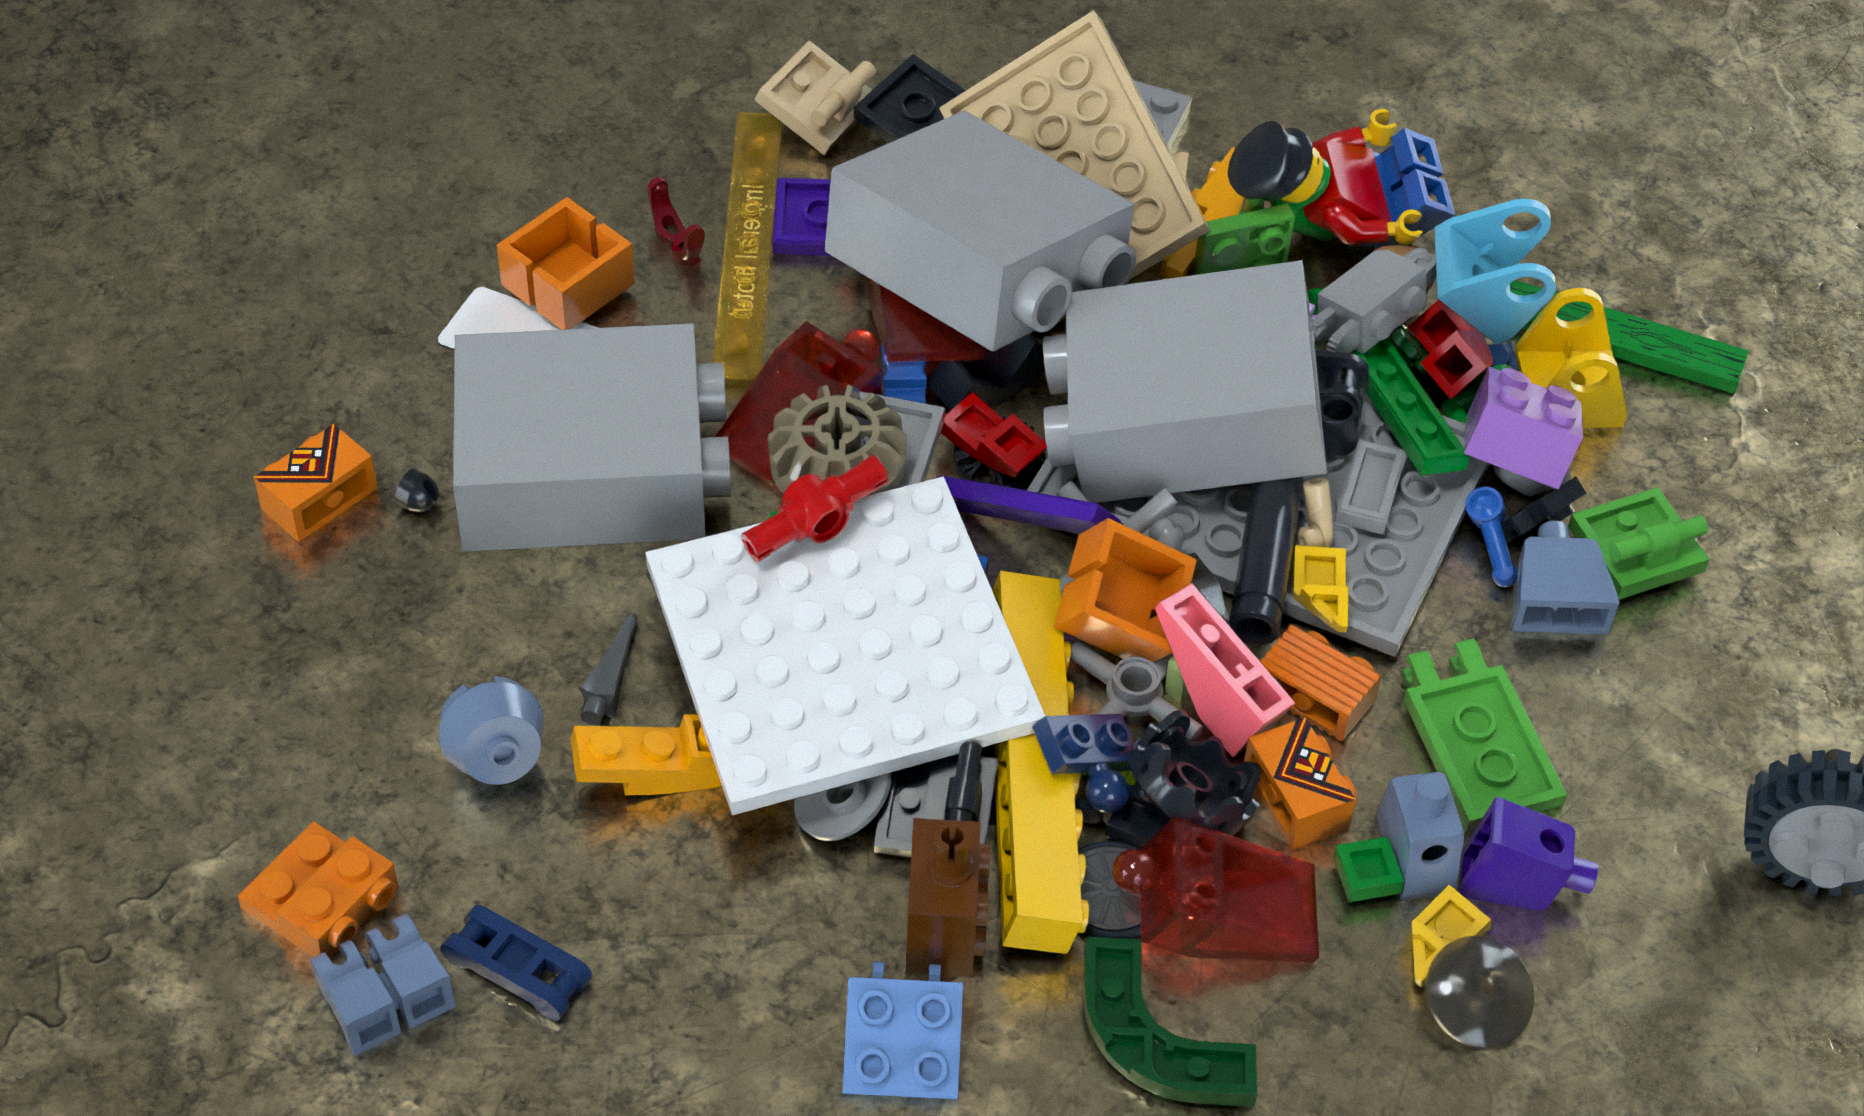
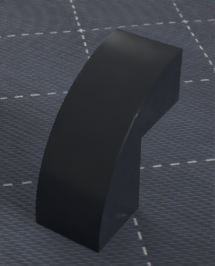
(994, 378)

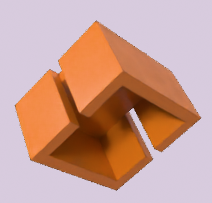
(566, 264)
(1117, 587)

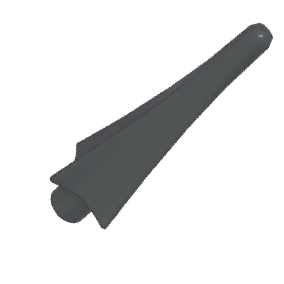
(603, 684)

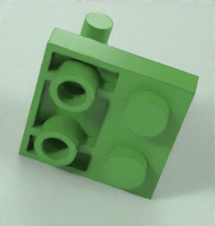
(1246, 239)
(1643, 541)

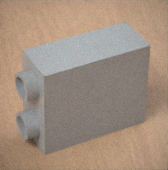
(978, 228)
(1187, 384)
(585, 437)

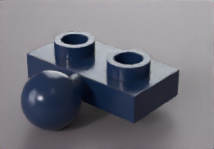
(1092, 746)

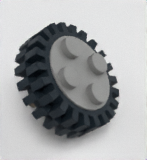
(1809, 821)

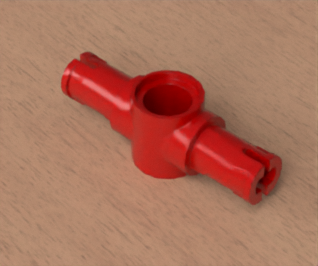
(815, 508)

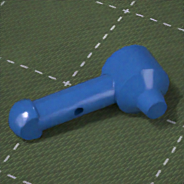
(1487, 513)

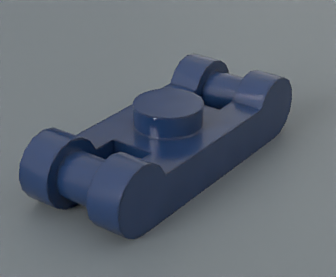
(517, 961)

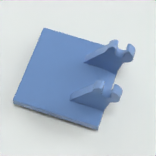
(903, 1036)

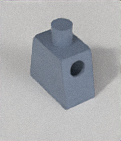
(1563, 585)
(1417, 816)

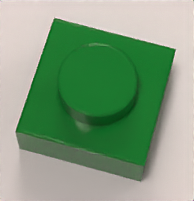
(1368, 869)

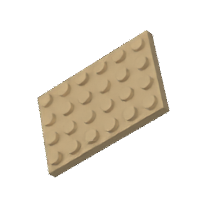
(1086, 112)

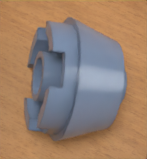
(492, 730)

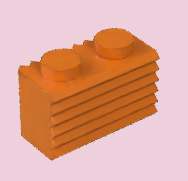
(1322, 681)

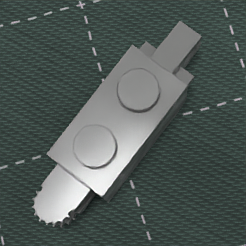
(1373, 299)

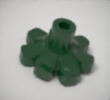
(1409, 348)

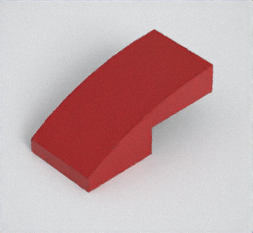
(996, 442)

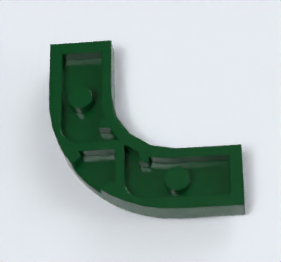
(1144, 1049)

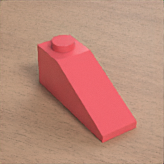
(1221, 674)

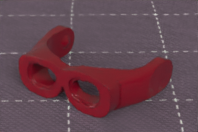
(665, 215)

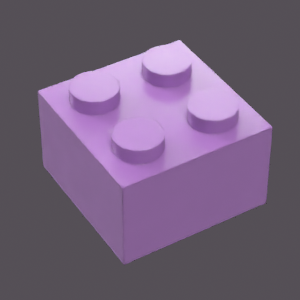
(1524, 426)

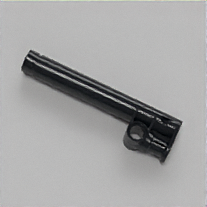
(1275, 506)

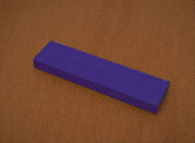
(1026, 506)

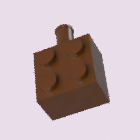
(947, 897)

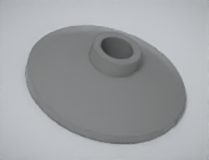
(842, 809)

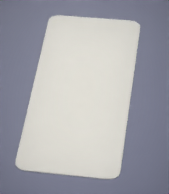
(495, 313)

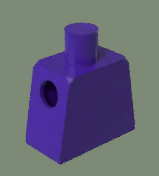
(1522, 859)

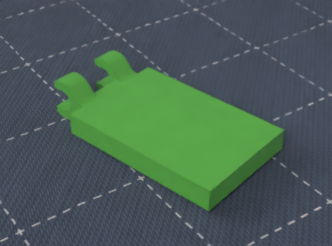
(1479, 735)

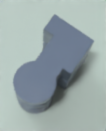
(368, 1001)

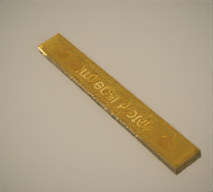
(748, 249)

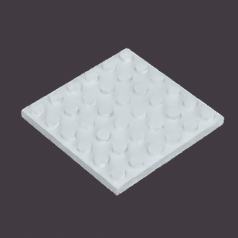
(843, 649)

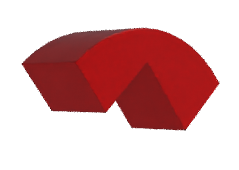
(1455, 348)

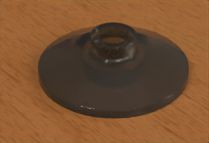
(1459, 1001)

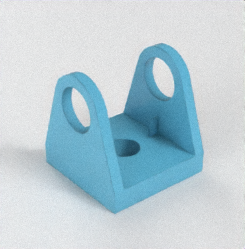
(1481, 259)

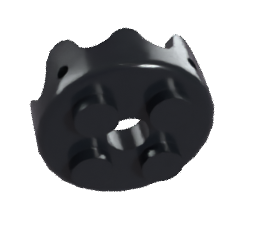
(1193, 776)

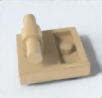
(816, 96)

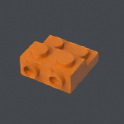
(320, 890)

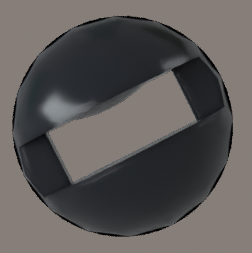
(416, 491)

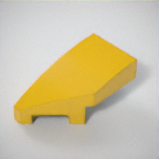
(1321, 583)
(1440, 923)

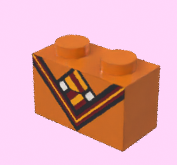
(315, 482)
(1301, 783)

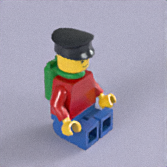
(1344, 186)

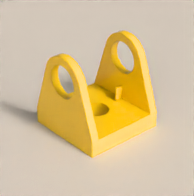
(1575, 358)

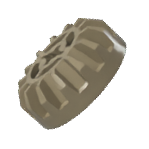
(793, 458)

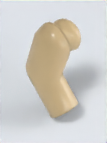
(1319, 514)

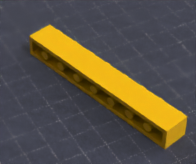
(1034, 807)

